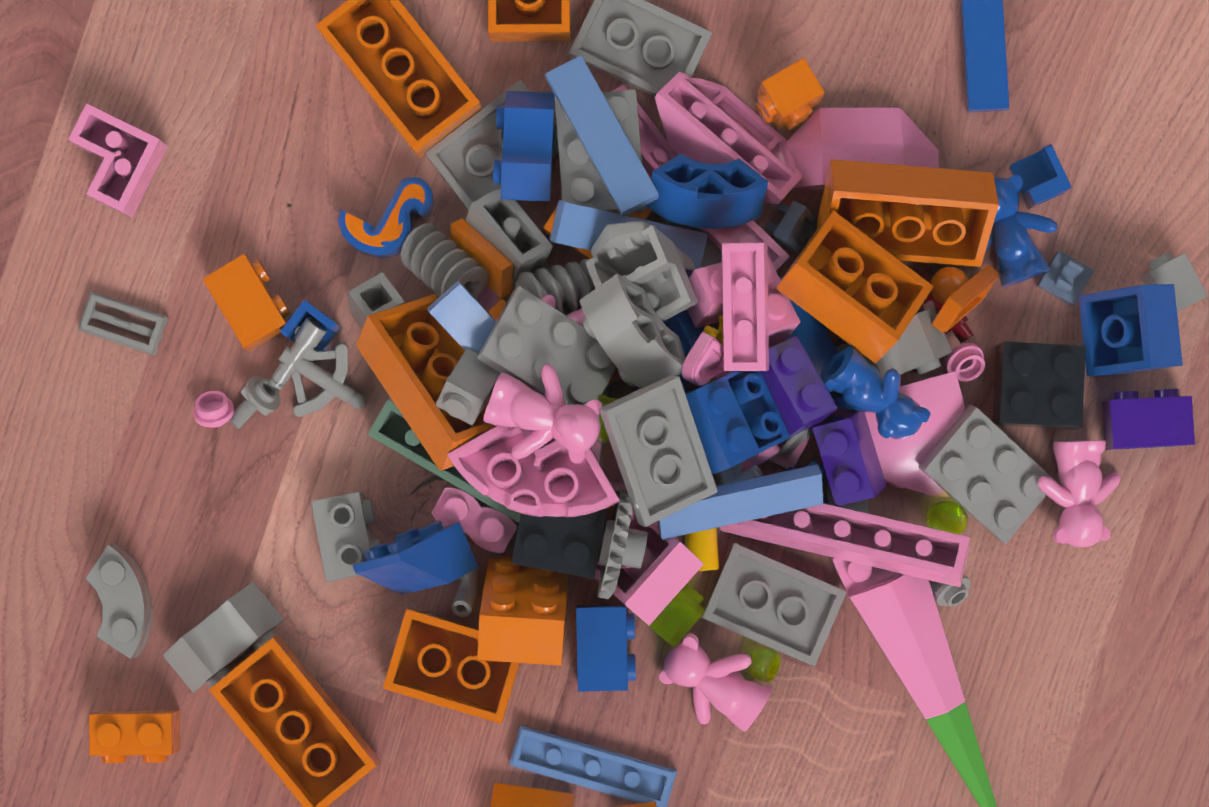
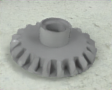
(619, 546)

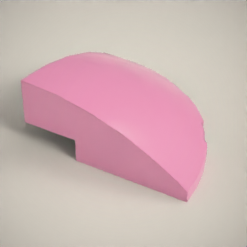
(902, 457)
(534, 485)

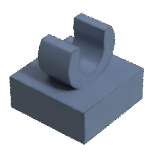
(795, 228)
(1065, 278)

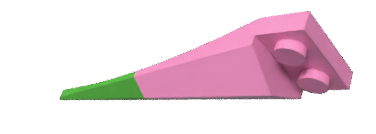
(911, 635)

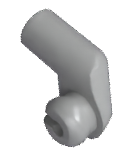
(466, 594)

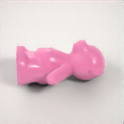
(548, 416)
(1079, 492)
(715, 683)

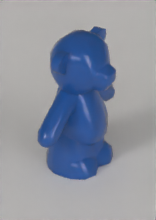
(1015, 250)
(867, 391)

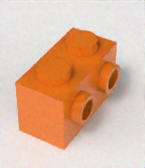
(789, 96)
(247, 302)
(134, 732)

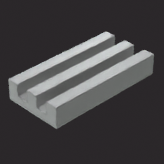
(156, 334)

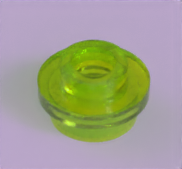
(942, 509)

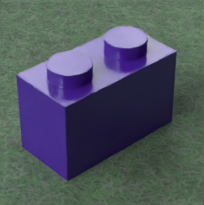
(796, 387)
(1148, 422)
(849, 457)

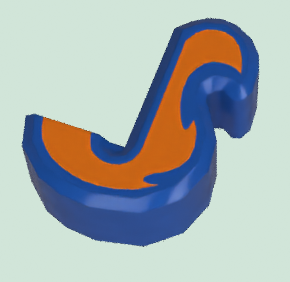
(386, 239)

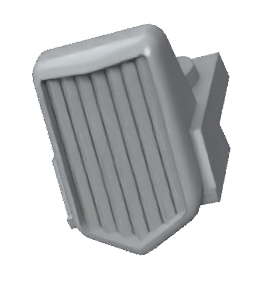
(647, 260)

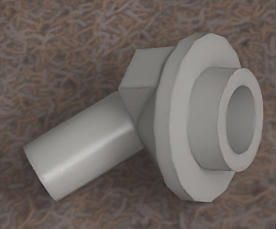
(256, 399)
(950, 595)

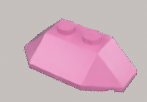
(717, 127)
(857, 135)

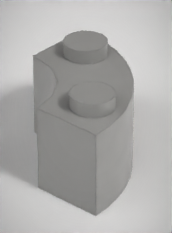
(631, 332)
(917, 347)
(125, 601)
(223, 637)

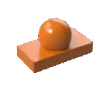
(959, 293)

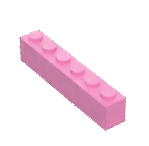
(865, 541)

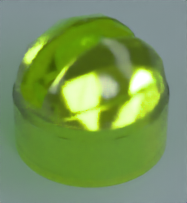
(764, 664)

